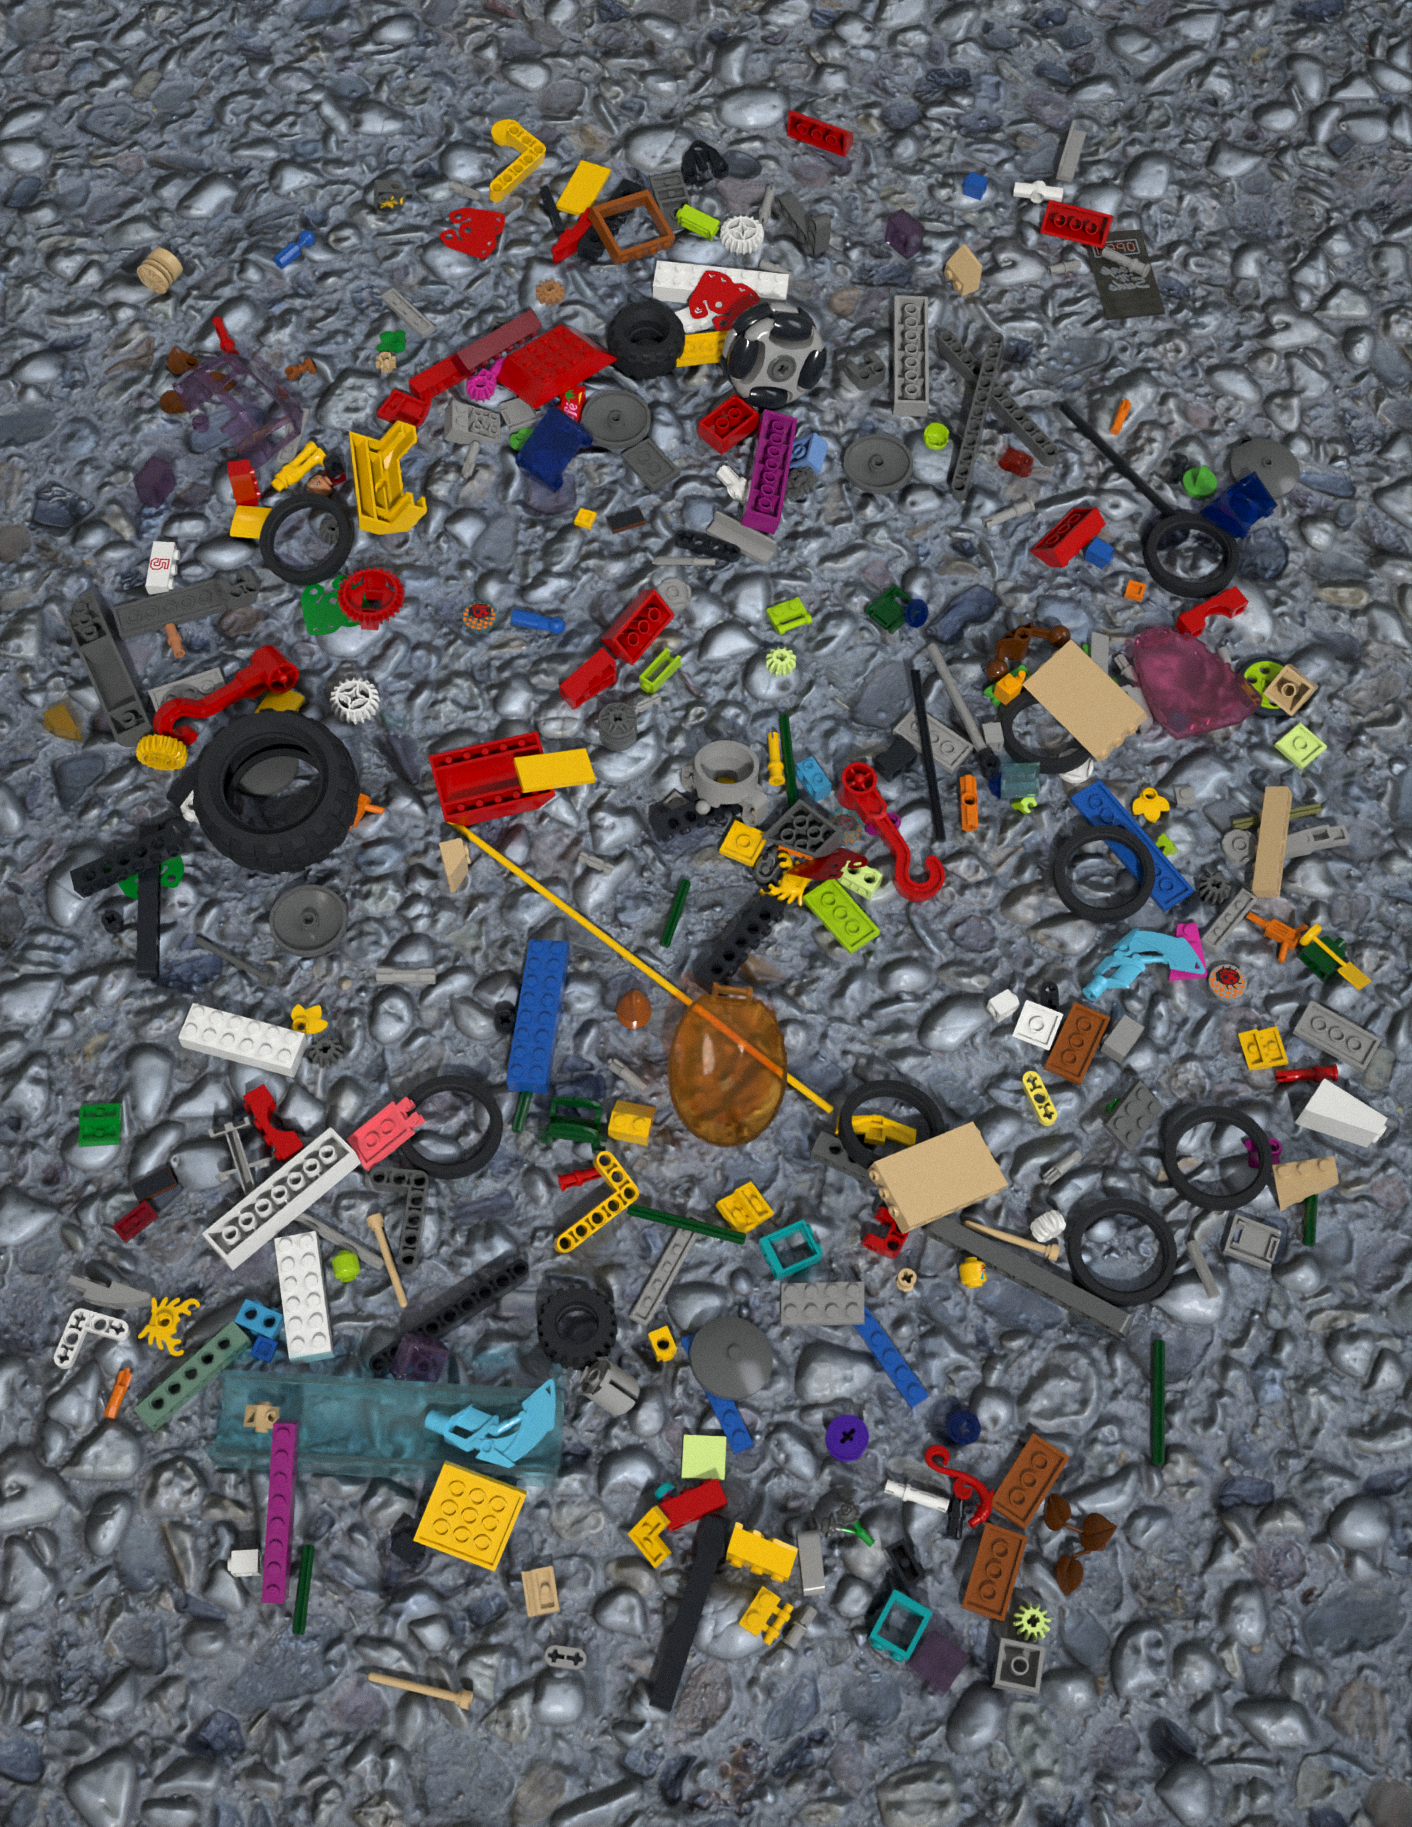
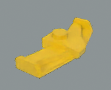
(878, 1128)

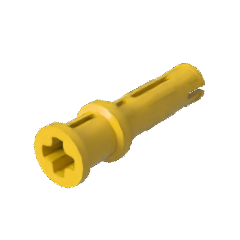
(775, 766)

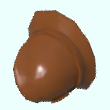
(633, 1009)

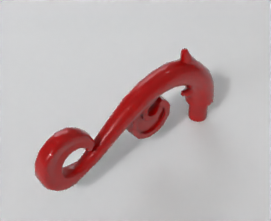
(963, 1478)

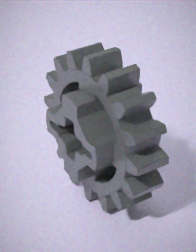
(800, 482)

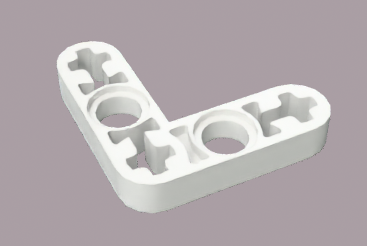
(87, 1326)

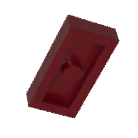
(135, 1221)

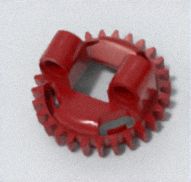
(375, 588)

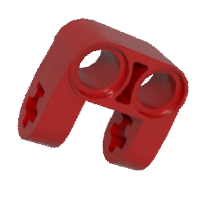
(878, 1244)

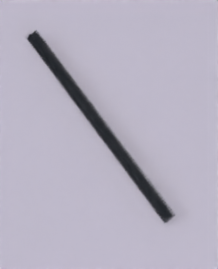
(1116, 460)
(928, 755)

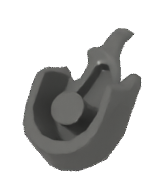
(764, 869)

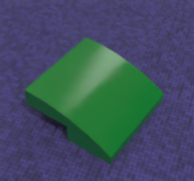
(100, 1124)

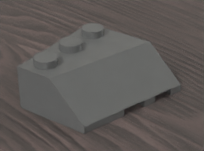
(805, 831)

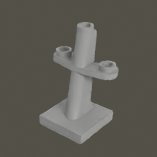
(231, 1131)

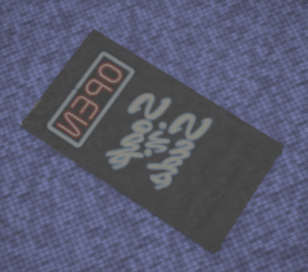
(1120, 291)

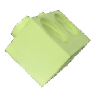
(857, 882)

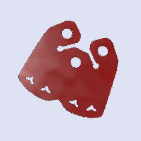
(482, 231)
(725, 292)
(815, 867)

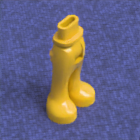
(294, 470)

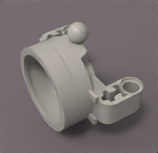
(726, 760)

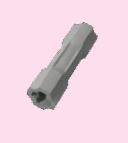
(392, 975)

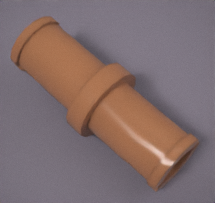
(174, 640)

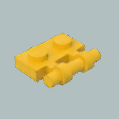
(759, 1613)

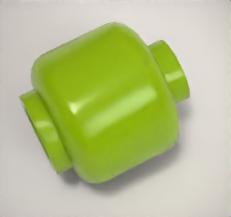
(346, 1266)

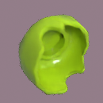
(935, 436)

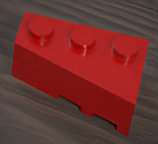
(589, 679)

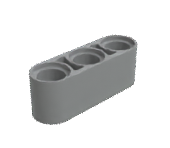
(810, 1563)

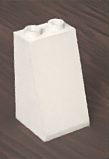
(1342, 1116)

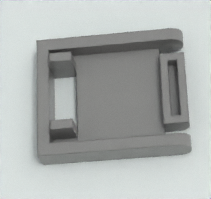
(520, 415)
(1255, 1242)

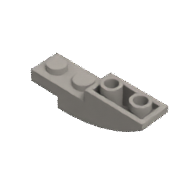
(1315, 838)
(114, 1296)

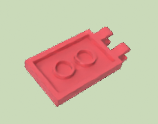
(385, 1132)

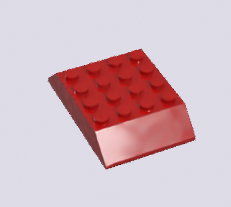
(552, 365)
(482, 780)

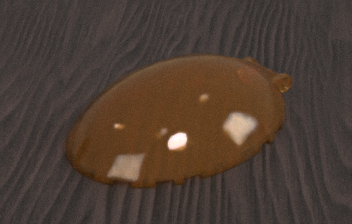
(727, 1067)

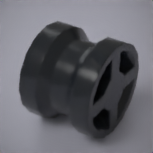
(115, 926)

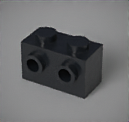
(895, 760)
(904, 1565)

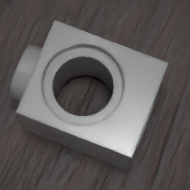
(992, 735)

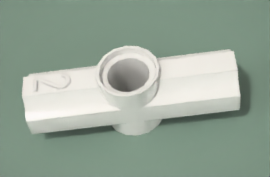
(1038, 191)
(735, 486)

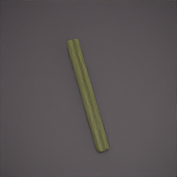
(1296, 812)

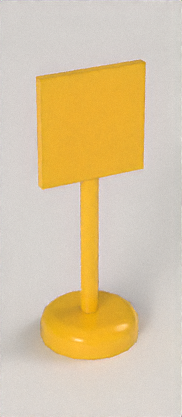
(1348, 971)

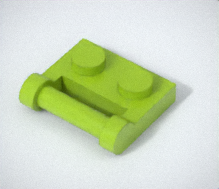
(787, 611)

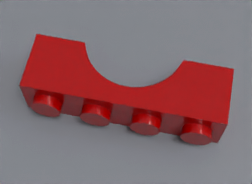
(1228, 603)
(261, 1105)

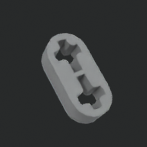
(566, 1652)

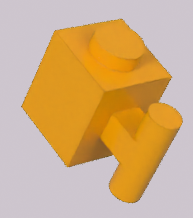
(1009, 687)

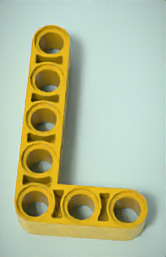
(532, 157)
(602, 1208)

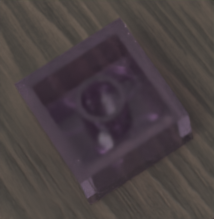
(904, 233)
(155, 482)
(419, 1359)
(938, 1663)

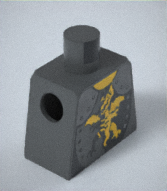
(389, 196)

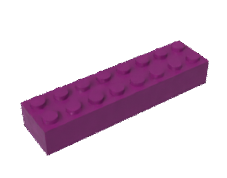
(769, 472)

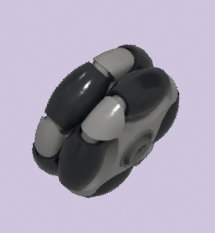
(773, 355)

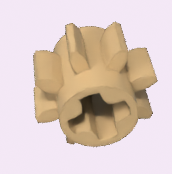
(385, 362)

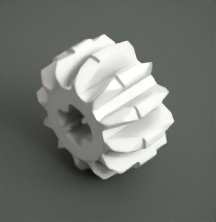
(1048, 1226)

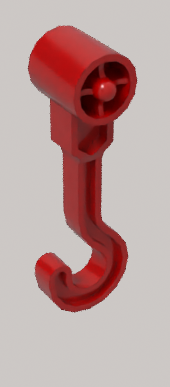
(267, 671)
(858, 793)

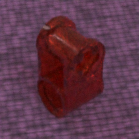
(1016, 461)

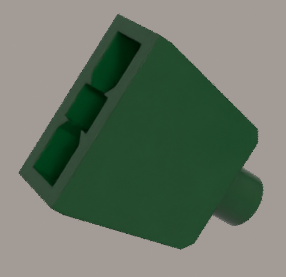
(1320, 961)

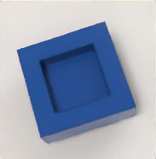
(264, 1349)

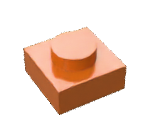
(1135, 590)

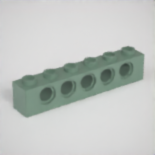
(190, 1387)

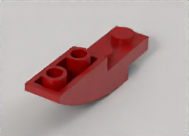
(570, 238)

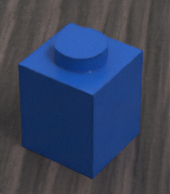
(975, 185)
(1099, 553)

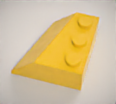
(761, 1555)

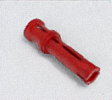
(226, 344)
(1315, 1073)
(578, 1177)

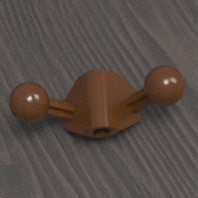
(1016, 643)

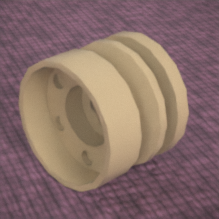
(159, 270)

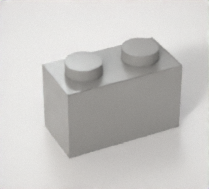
(1122, 1038)

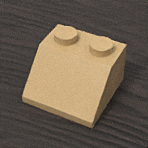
(963, 271)
(1290, 689)
(455, 861)

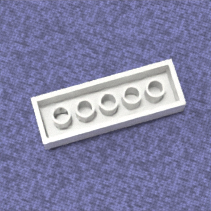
(243, 1040)
(304, 1298)

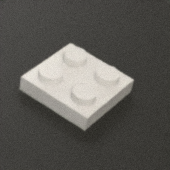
(1037, 1025)

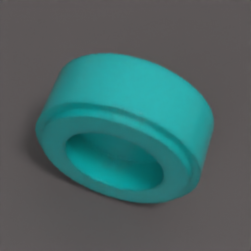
(664, 1491)

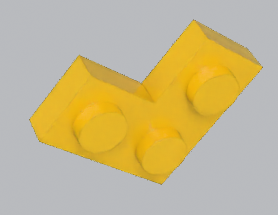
(646, 1536)

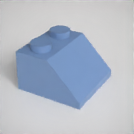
(808, 452)

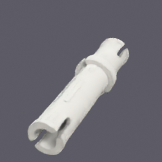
(909, 1493)

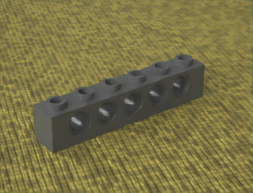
(840, 1161)

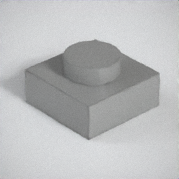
(1184, 797)

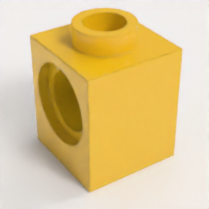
(662, 1335)

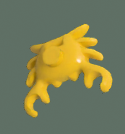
(789, 884)
(165, 1322)

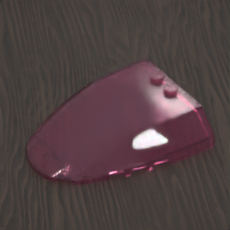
(1189, 685)

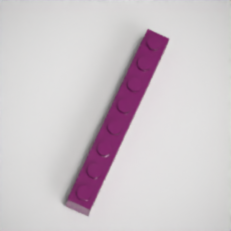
(280, 1511)

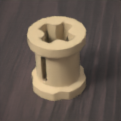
(910, 1275)

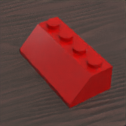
(819, 133)
(1077, 224)
(1069, 536)
(638, 626)

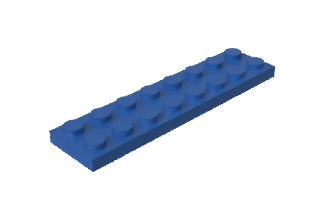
(1102, 808)

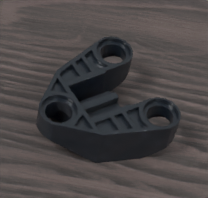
(717, 164)

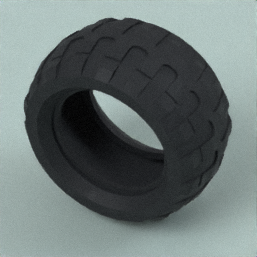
(251, 742)

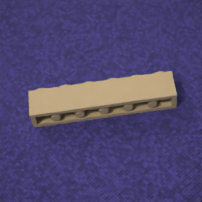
(1272, 842)

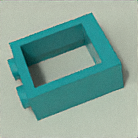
(771, 1258)
(910, 1606)

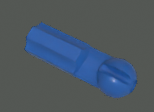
(292, 250)
(537, 621)

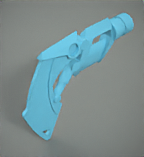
(1173, 950)
(536, 1420)

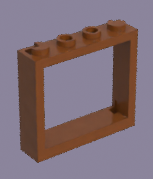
(623, 204)

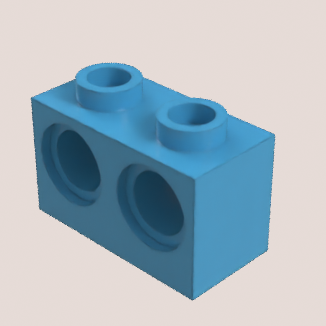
(813, 779)
(258, 1324)

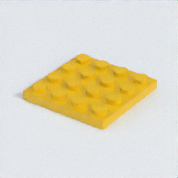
(470, 1515)

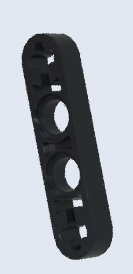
(551, 210)
(708, 544)

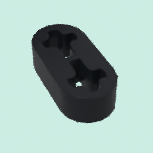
(1053, 999)

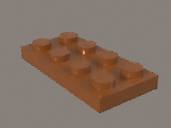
(1077, 1043)
(1029, 1481)
(994, 1572)

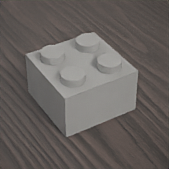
(1018, 1667)

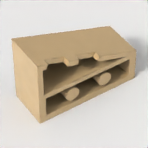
(1303, 1178)

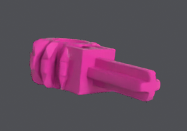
(483, 384)

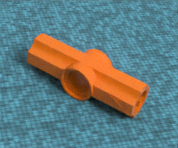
(969, 813)

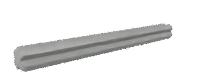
(340, 1240)

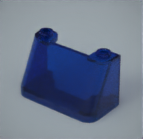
(552, 448)
(1240, 506)

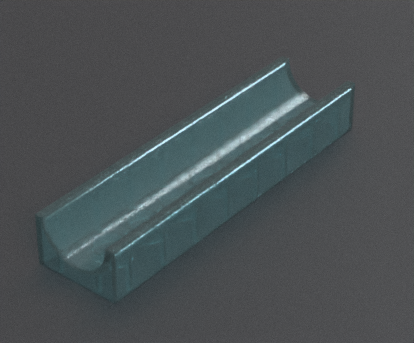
(377, 1426)

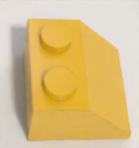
(631, 1122)

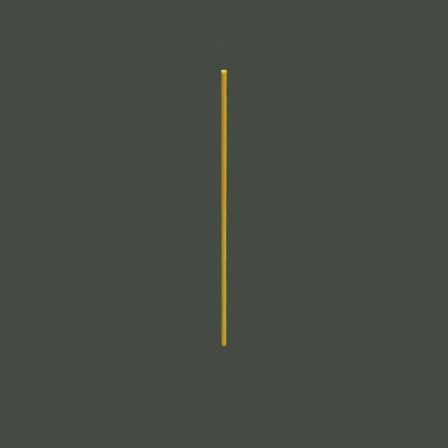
(613, 944)

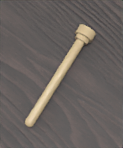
(376, 1222)
(1050, 1251)
(462, 1698)

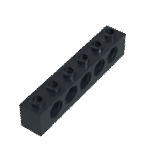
(590, 245)
(663, 832)
(128, 861)
(752, 921)

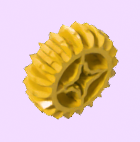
(161, 752)

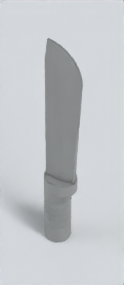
(662, 560)

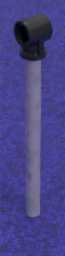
(984, 755)

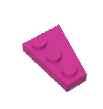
(1190, 933)

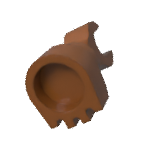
(296, 370)

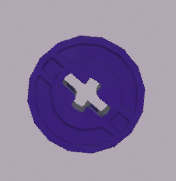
(852, 1448)

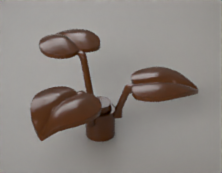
(178, 363)
(1094, 1537)

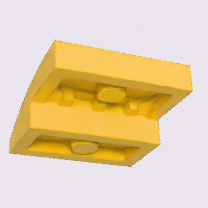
(248, 521)
(281, 702)
(1263, 1048)
(744, 1208)

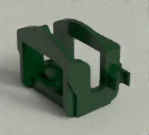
(574, 1128)

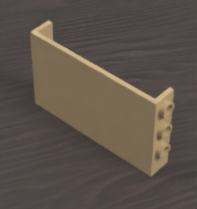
(1085, 700)
(937, 1177)

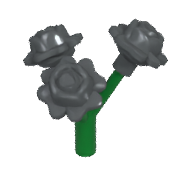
(847, 1514)

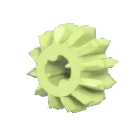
(780, 661)
(1038, 1628)

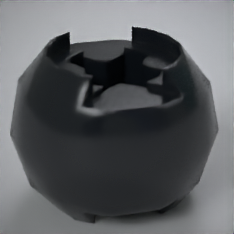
(506, 1028)

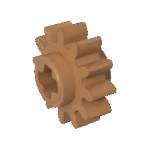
(550, 293)

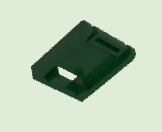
(887, 611)

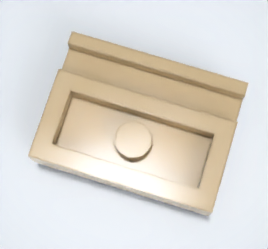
(540, 1591)

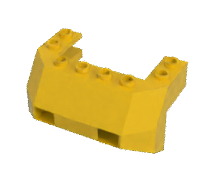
(379, 484)

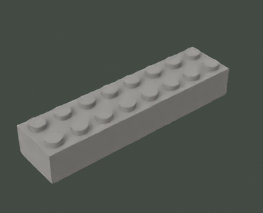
(910, 356)

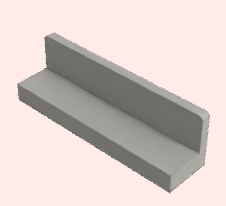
(1071, 154)
(747, 539)

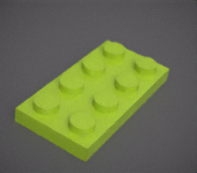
(841, 915)

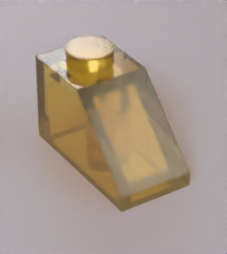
(61, 723)

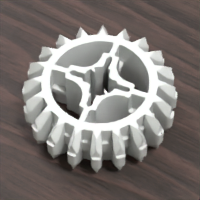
(741, 234)
(350, 695)

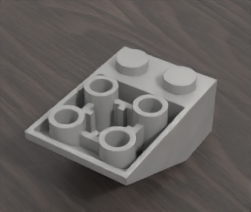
(469, 424)

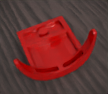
(405, 408)

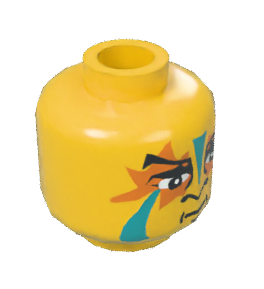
(972, 1273)

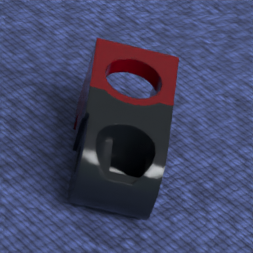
(333, 468)

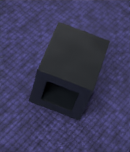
(408, 1550)

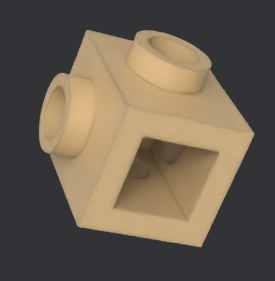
(261, 1416)

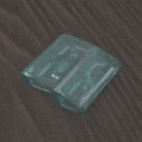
(1020, 780)

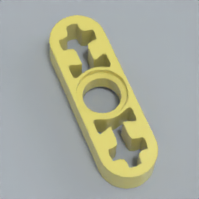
(1039, 1089)

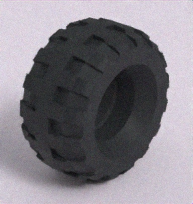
(646, 322)

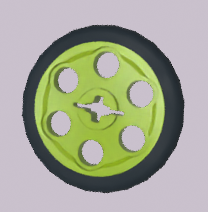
(1252, 669)

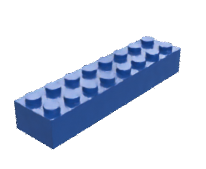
(538, 1016)

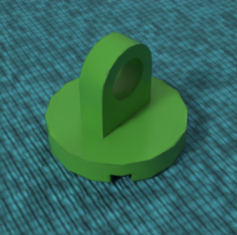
(1199, 482)

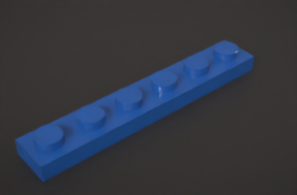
(891, 1361)
(725, 1413)

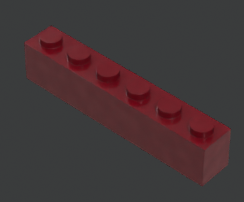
(496, 343)

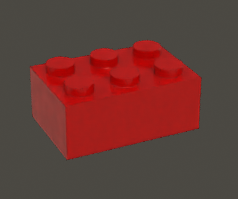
(728, 424)

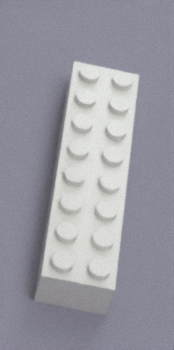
(678, 281)
(281, 1198)

